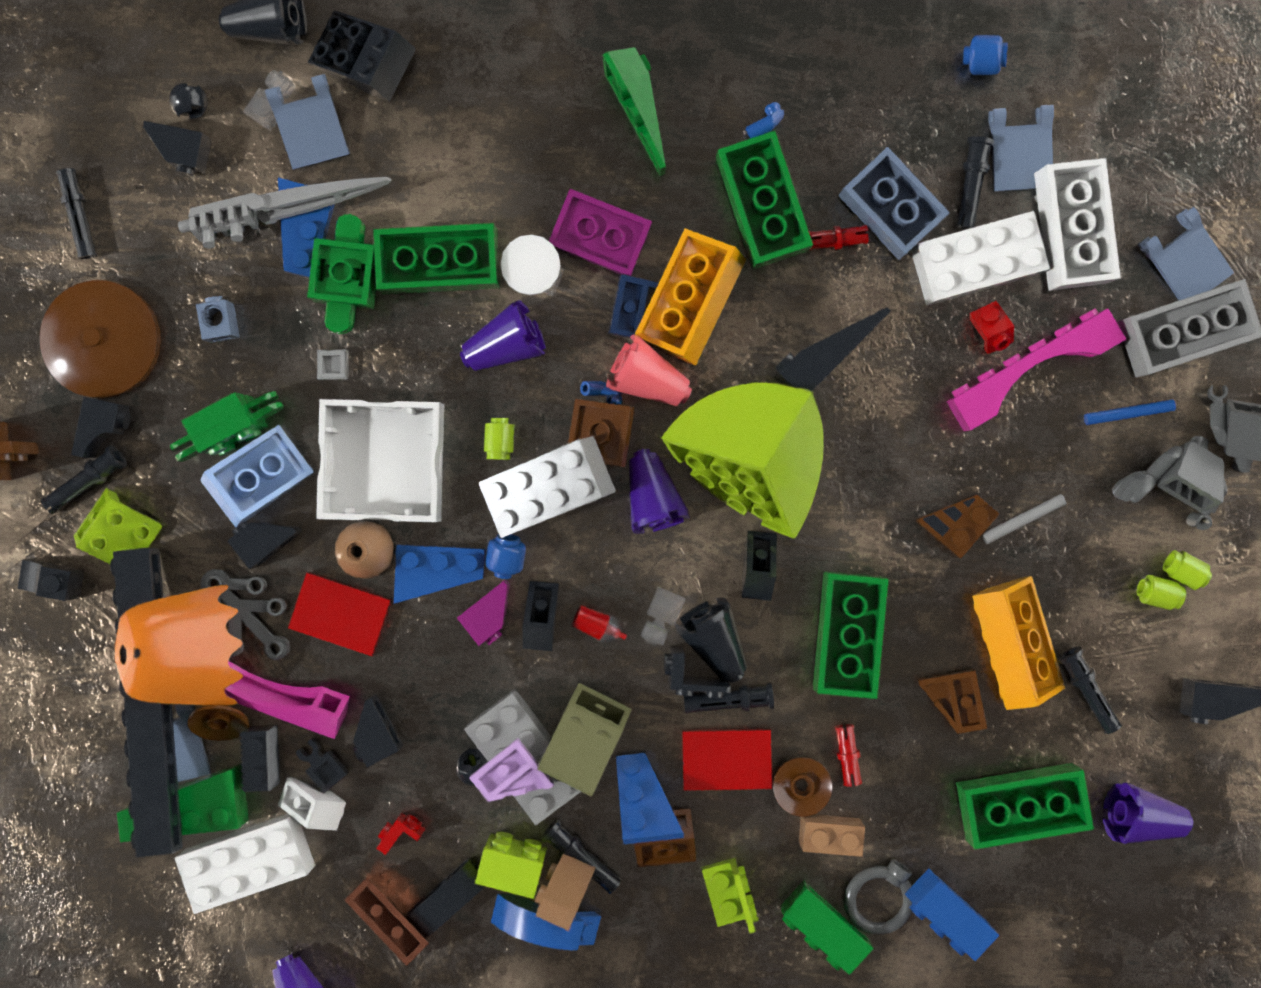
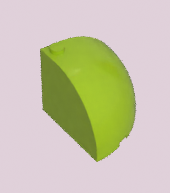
(754, 450)

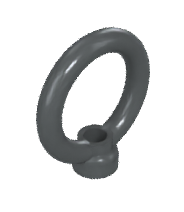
(897, 875)

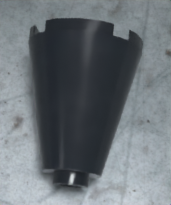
(265, 20)
(715, 638)

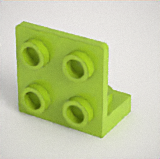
(114, 528)
(727, 891)

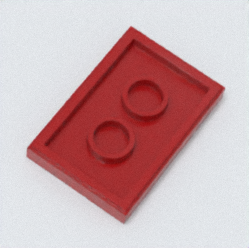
(339, 613)
(727, 759)

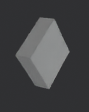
(332, 365)

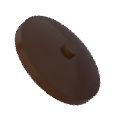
(100, 339)

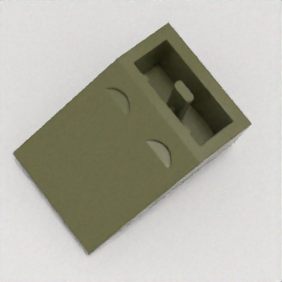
(584, 739)

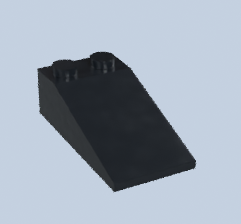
(817, 361)

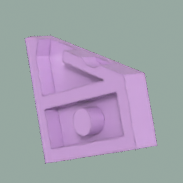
(510, 773)

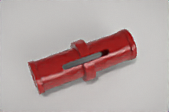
(839, 237)
(848, 755)

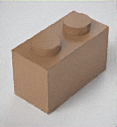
(832, 835)
(564, 892)

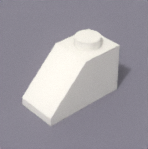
(311, 806)

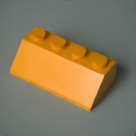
(690, 296)
(1018, 643)

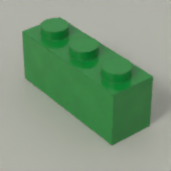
(825, 928)

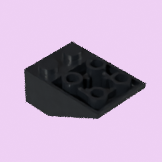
(362, 54)

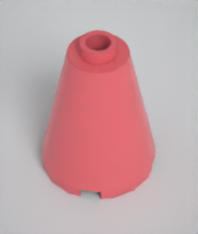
(648, 375)

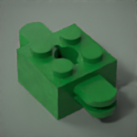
(343, 274)
(225, 424)

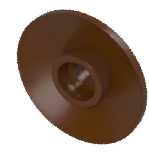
(217, 722)
(802, 801)

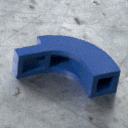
(517, 918)

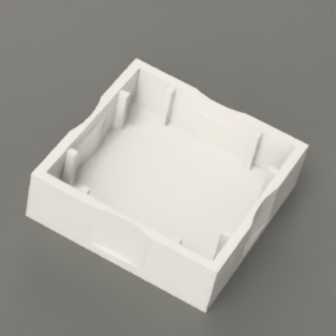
(380, 460)

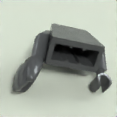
(1236, 429)
(1186, 473)

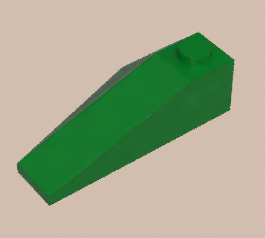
(632, 85)

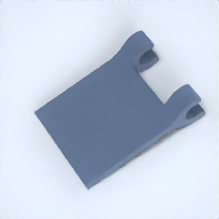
(309, 125)
(1020, 149)
(1190, 261)
(189, 748)

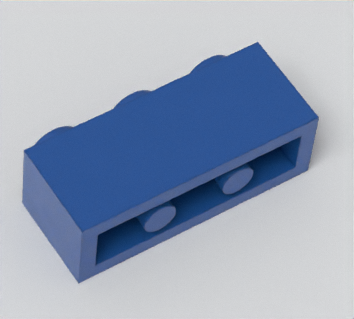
(950, 915)

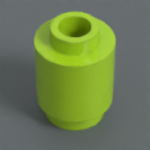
(499, 439)
(1187, 569)
(1161, 592)

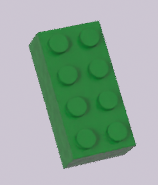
(763, 200)
(436, 258)
(850, 635)
(1024, 805)

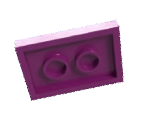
(600, 233)

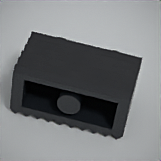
(260, 758)

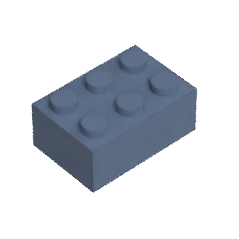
(893, 203)

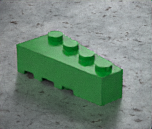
(205, 805)

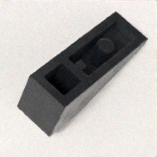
(1216, 699)

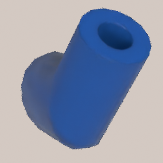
(767, 124)
(599, 388)

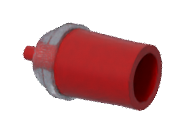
(597, 625)

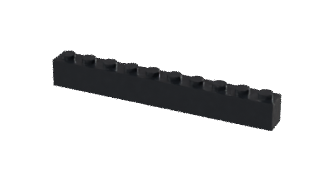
(148, 724)

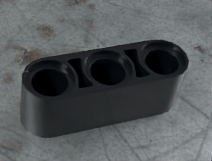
(445, 899)

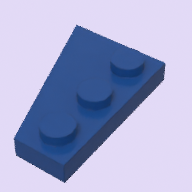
(299, 234)
(435, 568)
(643, 804)

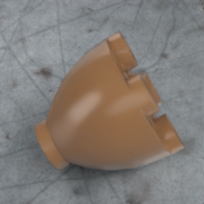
(375, 545)

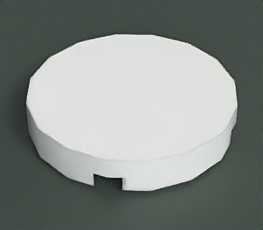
(530, 264)

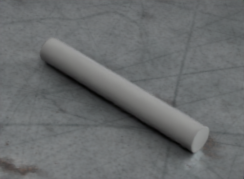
(1023, 519)

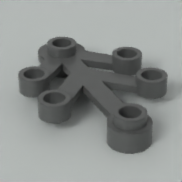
(245, 610)

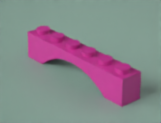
(1088, 338)
(306, 707)

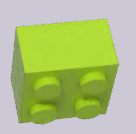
(511, 864)

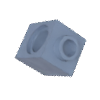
(226, 329)

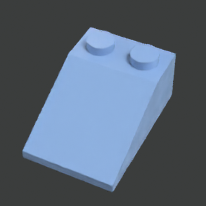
(256, 475)

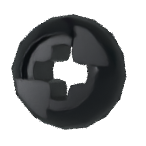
(188, 100)
(469, 763)

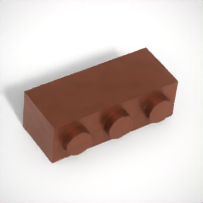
(386, 921)

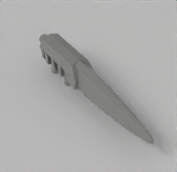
(234, 214)

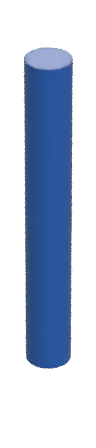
(1129, 412)

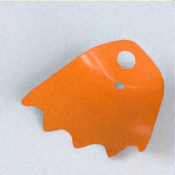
(180, 649)

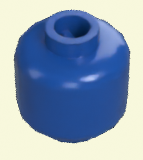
(986, 55)
(505, 556)

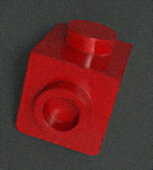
(993, 327)
(390, 833)

